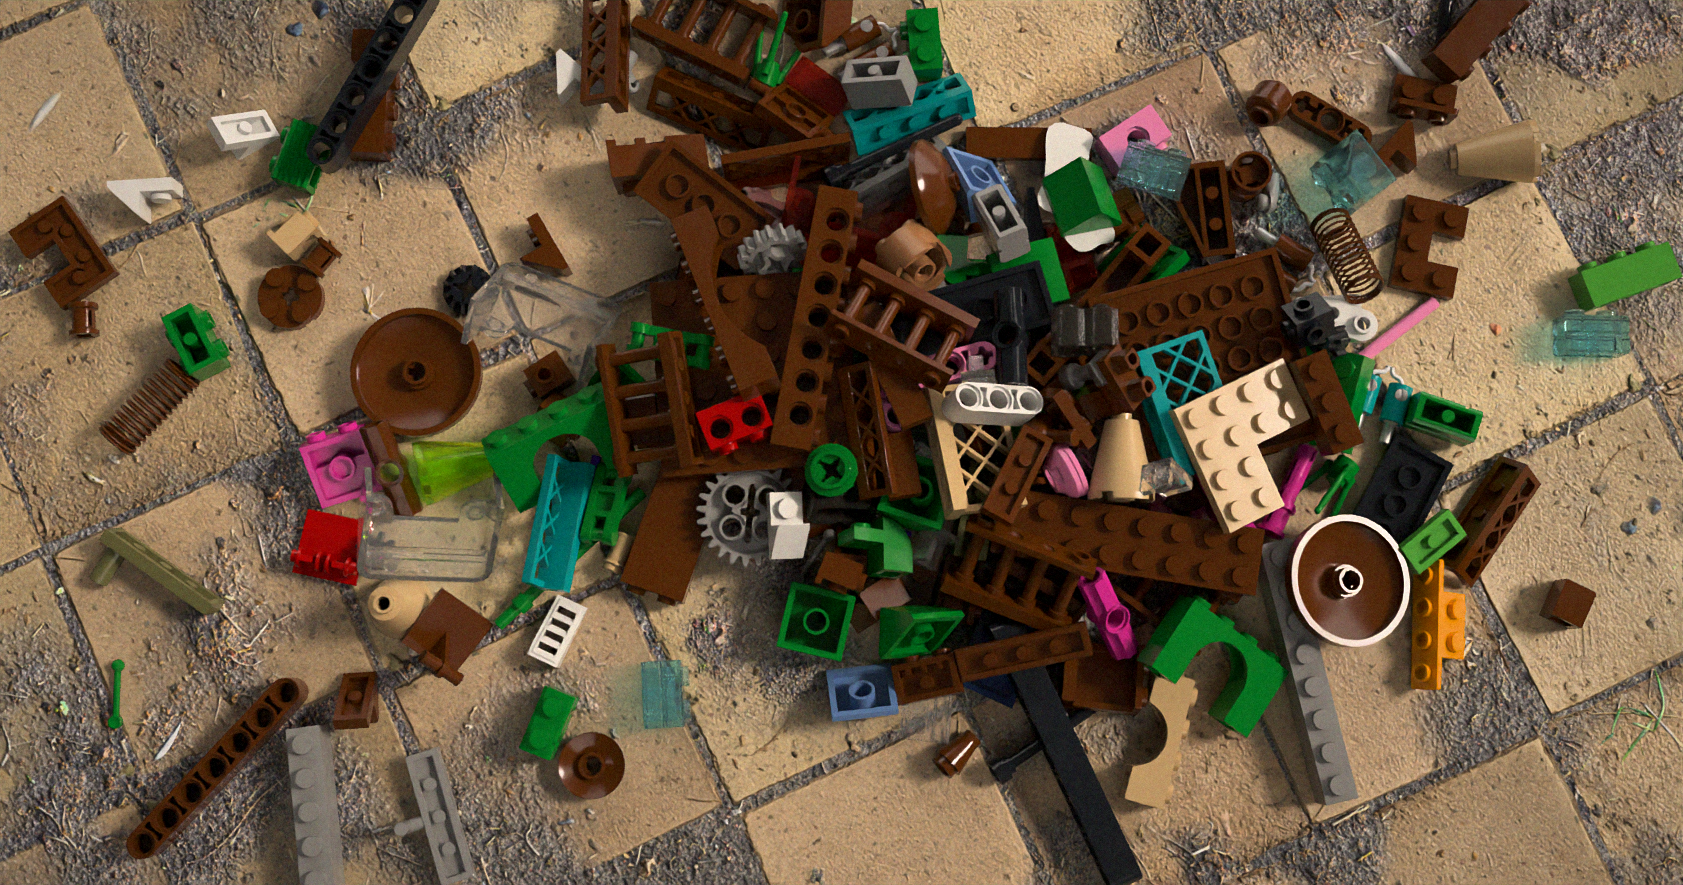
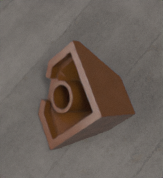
(816, 22)

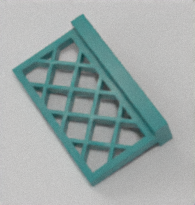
(1158, 405)

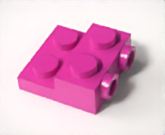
(337, 463)

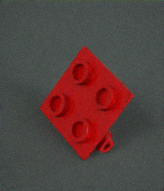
(327, 548)

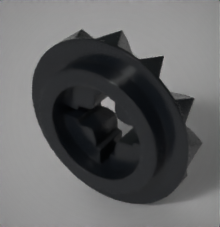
(453, 295)

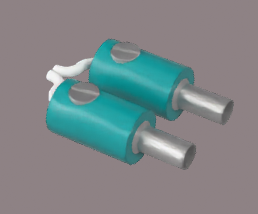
(1394, 405)

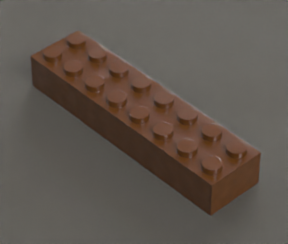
(1146, 542)

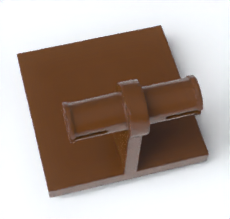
(446, 635)

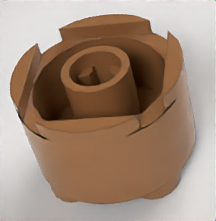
(914, 255)

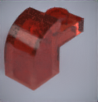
(1076, 266)

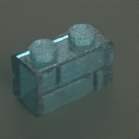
(1154, 169)
(1591, 335)
(664, 694)

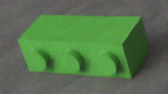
(1624, 275)

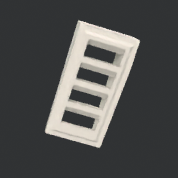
(540, 638)

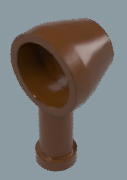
(1045, 425)

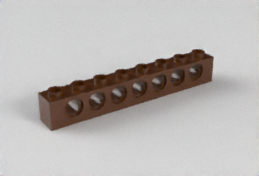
(830, 204)

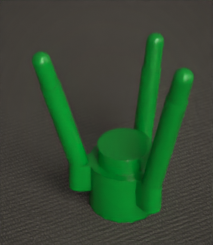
(768, 69)
(1340, 475)

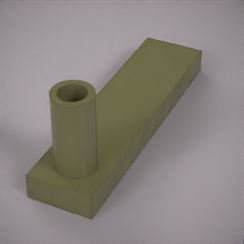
(125, 546)

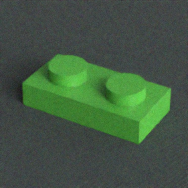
(1431, 541)

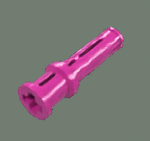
(1292, 483)

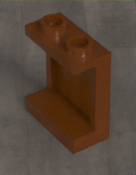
(1103, 683)

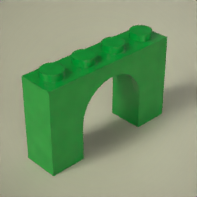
(515, 446)
(1253, 673)

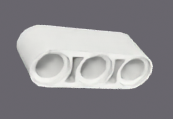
(978, 407)

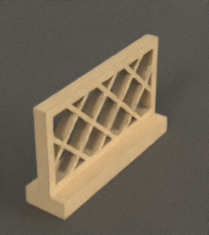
(946, 458)

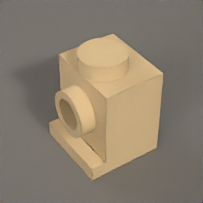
(297, 234)

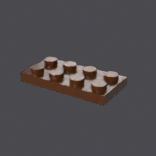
(684, 183)

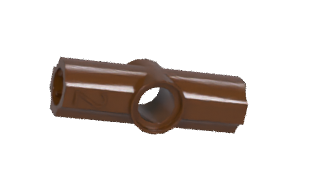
(383, 450)

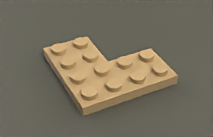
(1223, 436)

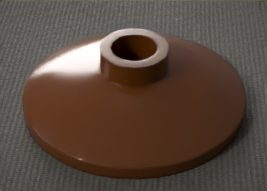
(574, 768)

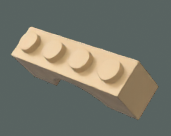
(1150, 779)

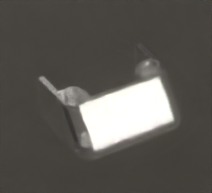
(544, 310)
(427, 546)

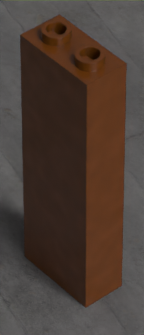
(668, 540)

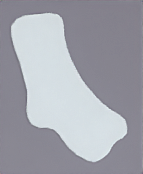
(1062, 146)

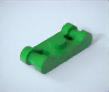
(703, 342)
(604, 504)

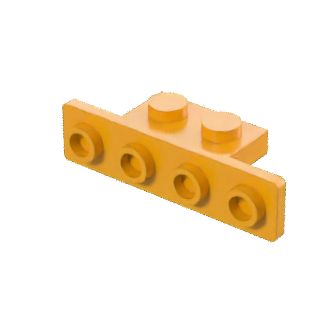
(1436, 627)

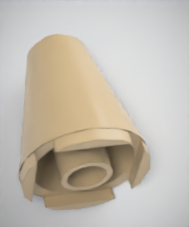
(1500, 154)
(1119, 463)
(397, 605)

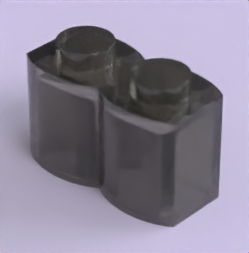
(1082, 331)
(843, 508)

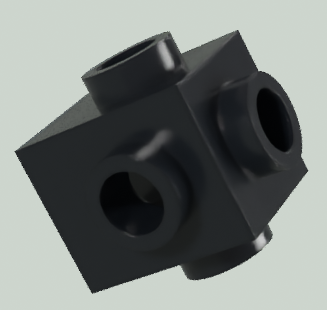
(1307, 320)

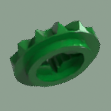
(816, 473)

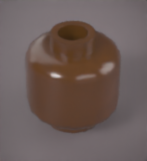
(1268, 103)

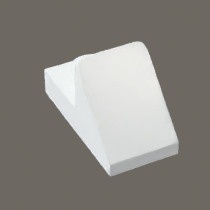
(570, 78)
(243, 132)
(140, 192)
(785, 525)

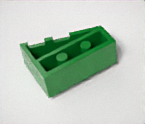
(1354, 376)

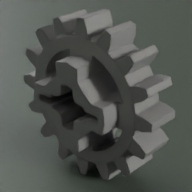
(772, 251)

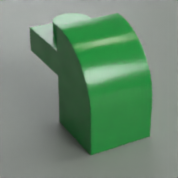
(961, 265)
(886, 546)

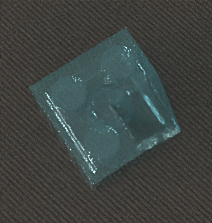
(1352, 173)

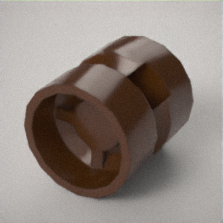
(1248, 176)

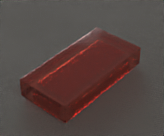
(818, 86)

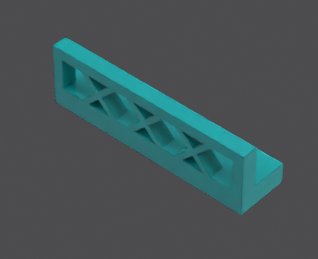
(890, 125)
(561, 525)

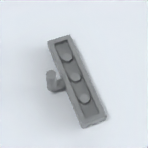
(438, 817)

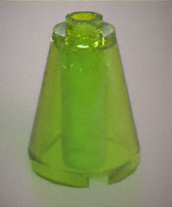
(449, 467)

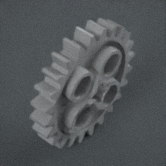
(719, 511)

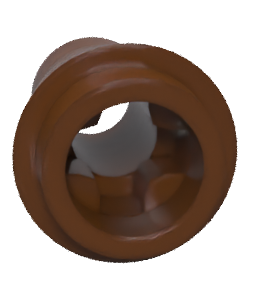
(955, 755)

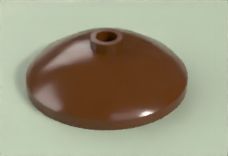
(933, 186)

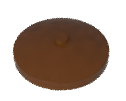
(416, 372)
(1347, 581)

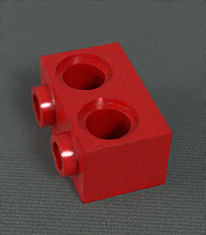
(732, 413)

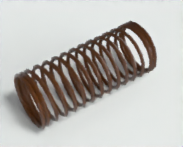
(1336, 233)
(118, 438)

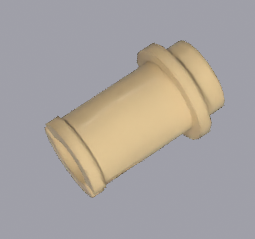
(619, 553)

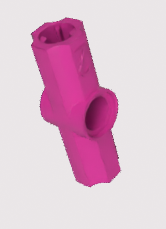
(1108, 615)

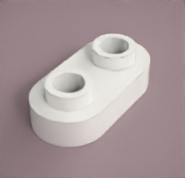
(1349, 315)

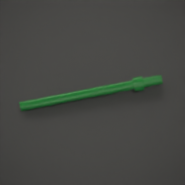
(523, 601)

